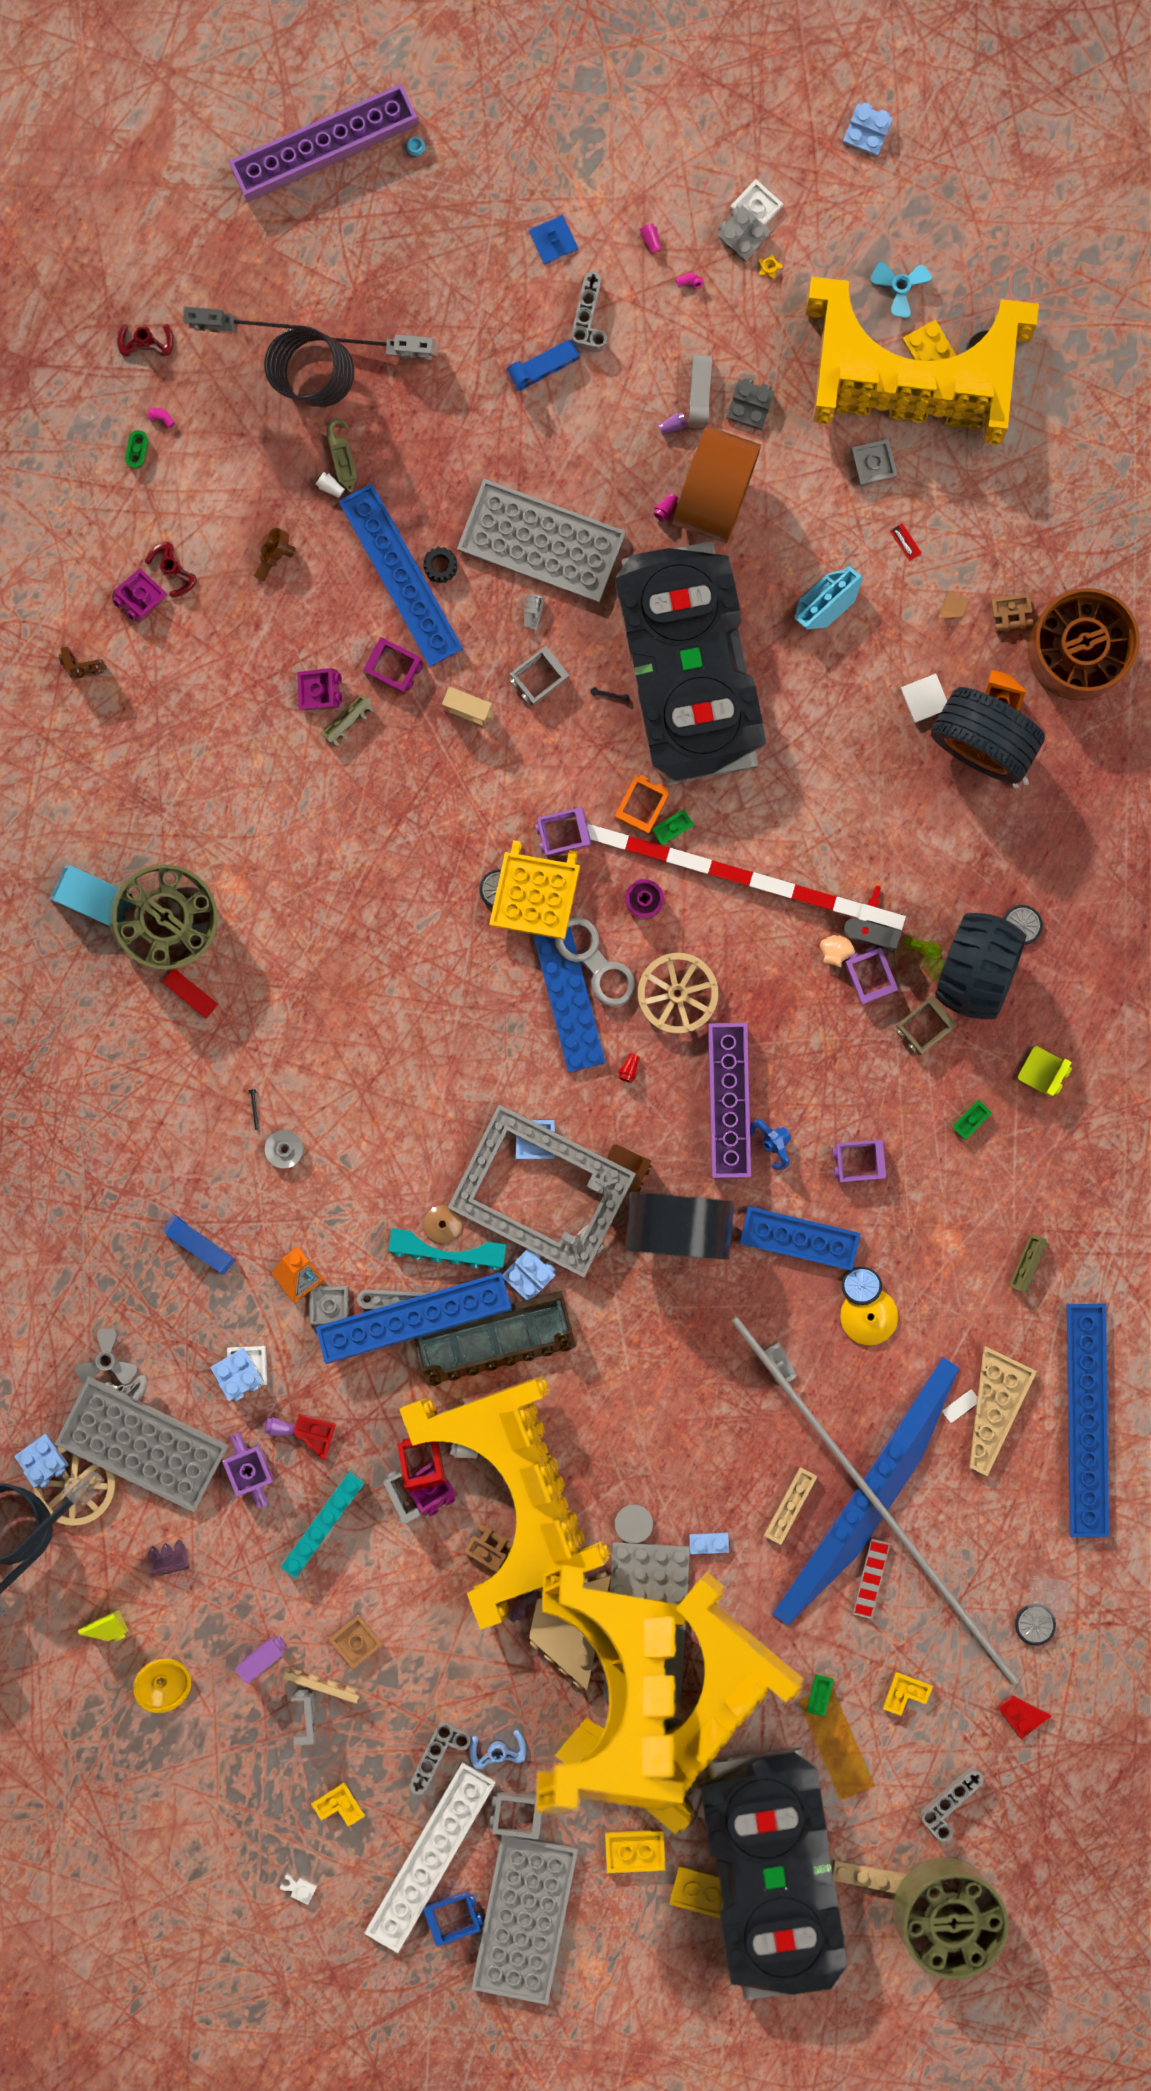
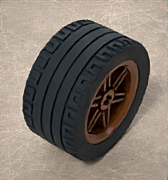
(988, 735)

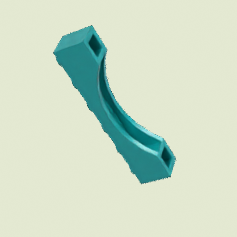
(407, 1242)
(322, 1524)

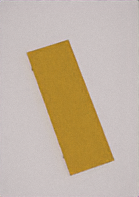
(839, 1748)

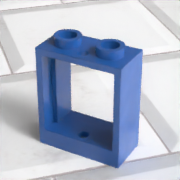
(438, 1937)

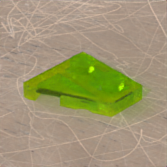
(929, 948)

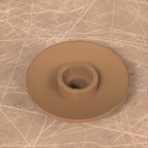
(452, 1227)

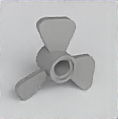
(124, 1371)

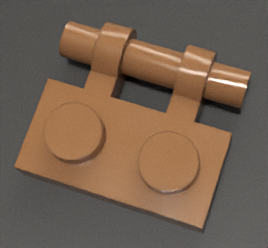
(1012, 606)
(486, 1553)

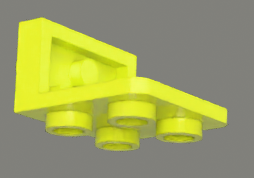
(1044, 1071)

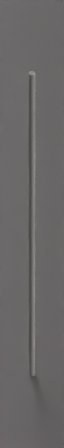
(874, 1500)

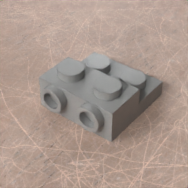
(743, 232)

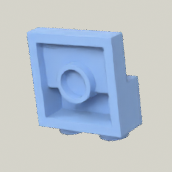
(867, 129)
(529, 1274)
(237, 1375)
(41, 1461)

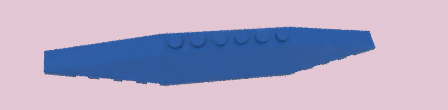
(886, 1479)

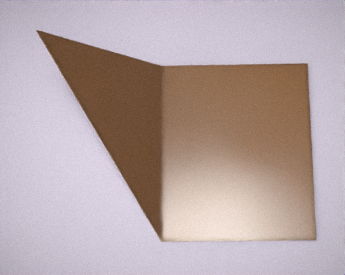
(953, 606)

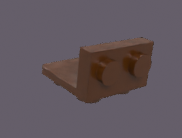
(79, 670)
(632, 1162)

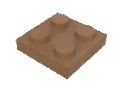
(355, 1641)

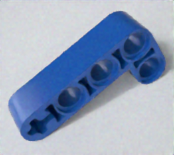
(541, 366)
(198, 1244)

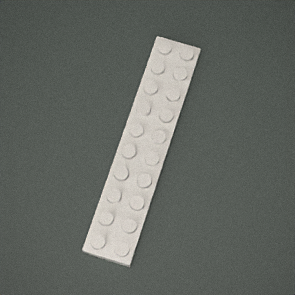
(430, 1857)

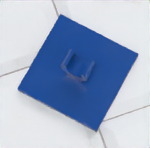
(553, 239)

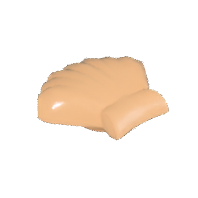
(836, 949)

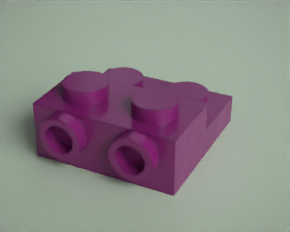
(138, 596)
(319, 689)
(432, 1498)

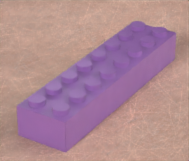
(729, 1100)

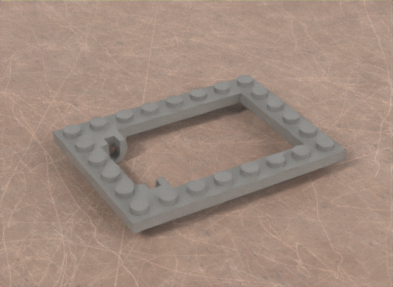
(570, 1251)

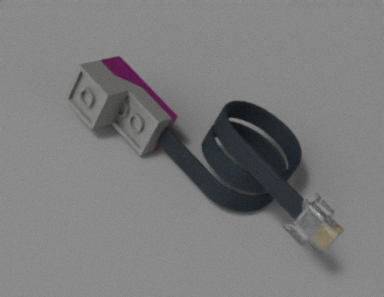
(37, 1542)

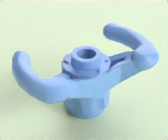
(494, 1758)

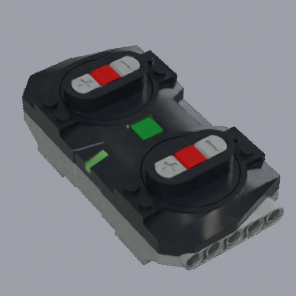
(689, 662)
(773, 1874)

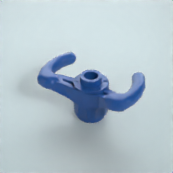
(774, 1142)

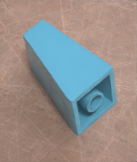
(87, 895)

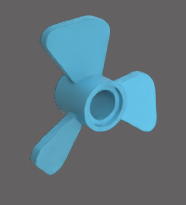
(884, 276)

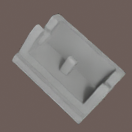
(781, 1361)

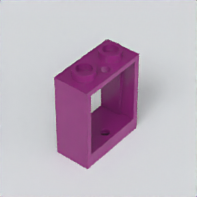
(376, 656)

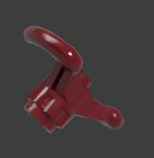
(138, 343)
(175, 572)

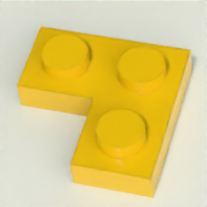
(904, 1688)
(339, 1800)

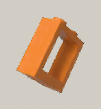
(634, 822)

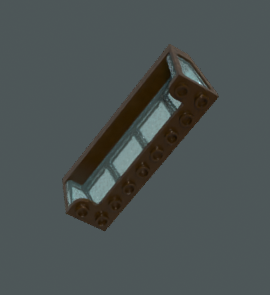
(525, 1332)

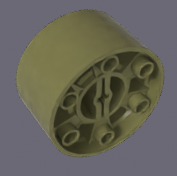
(184, 931)
(961, 1920)

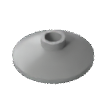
(273, 1149)

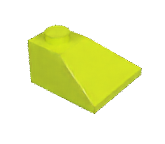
(106, 1628)

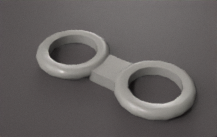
(597, 964)

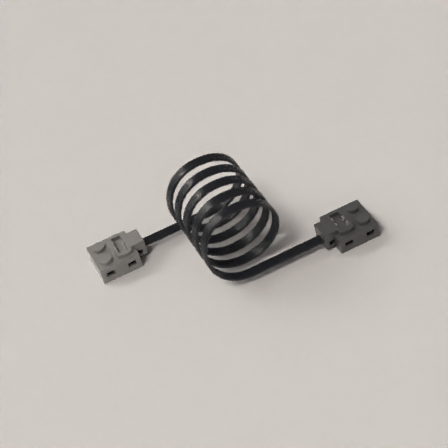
(289, 341)

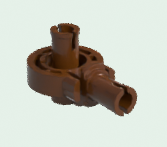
(273, 550)

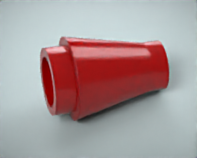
(629, 1068)

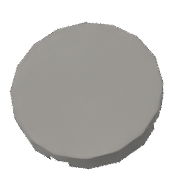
(633, 1523)

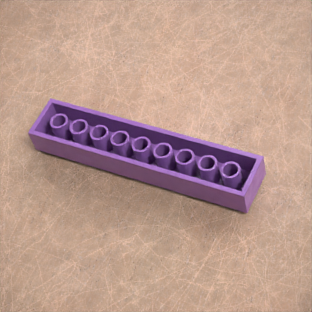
(324, 142)

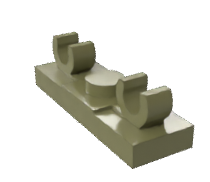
(347, 719)
(1028, 1263)

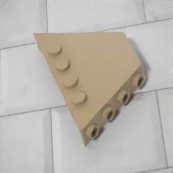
(563, 1641)

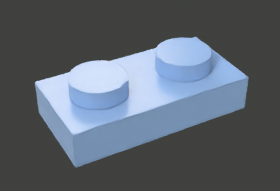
(709, 1543)

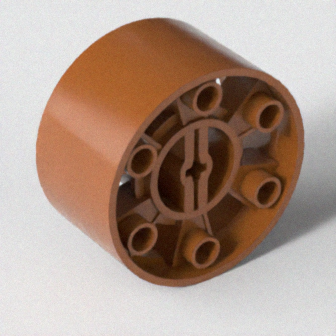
(716, 484)
(1063, 652)

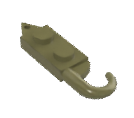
(342, 456)

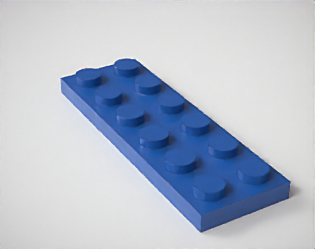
(800, 1238)

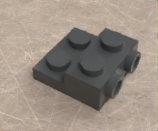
(750, 403)

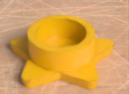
(770, 271)

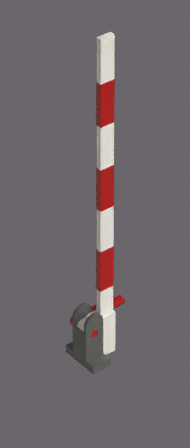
(866, 929)

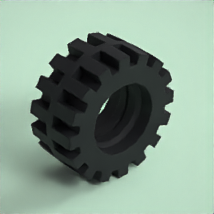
(442, 576)

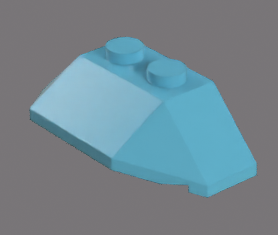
(828, 599)

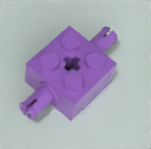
(242, 1481)

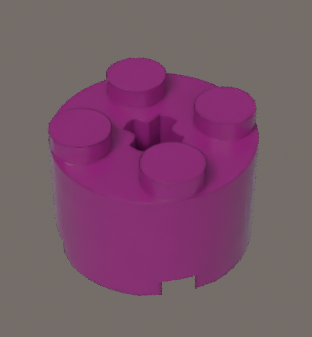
(652, 891)

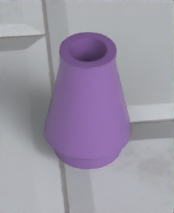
(673, 424)
(276, 1427)

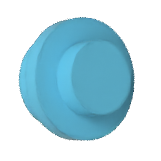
(415, 146)

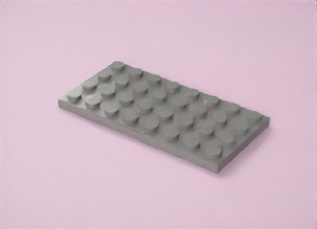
(541, 540)
(141, 1444)
(657, 1575)
(524, 1919)

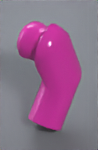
(691, 279)
(157, 413)

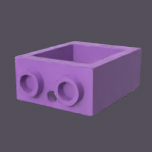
(582, 825)
(863, 999)
(879, 1160)
(261, 1658)

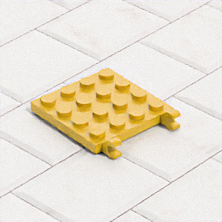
(535, 894)

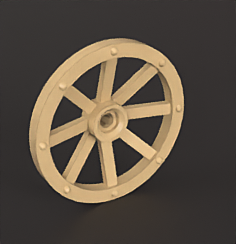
(696, 962)
(98, 1511)

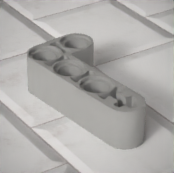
(589, 311)
(700, 392)
(434, 1759)
(954, 1801)

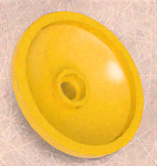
(872, 1332)
(163, 1694)

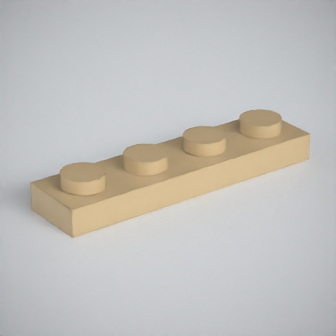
(790, 1505)
(329, 1687)

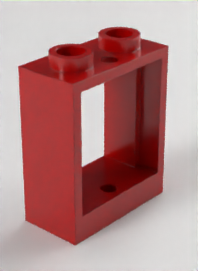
(424, 1481)

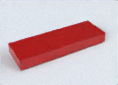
(190, 993)

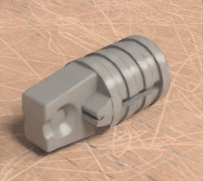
(533, 611)

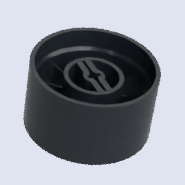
(679, 1225)

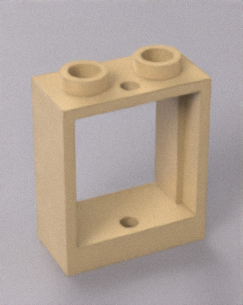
(468, 707)

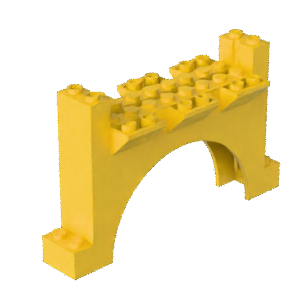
(864, 375)
(509, 1435)
(632, 1644)
(735, 1681)

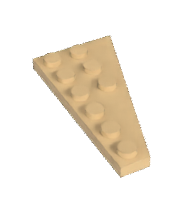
(1000, 1395)

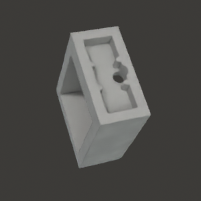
(554, 664)
(494, 1820)

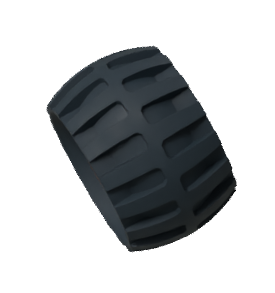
(980, 966)

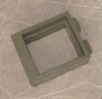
(939, 1012)

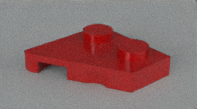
(314, 1433)
(1022, 1715)

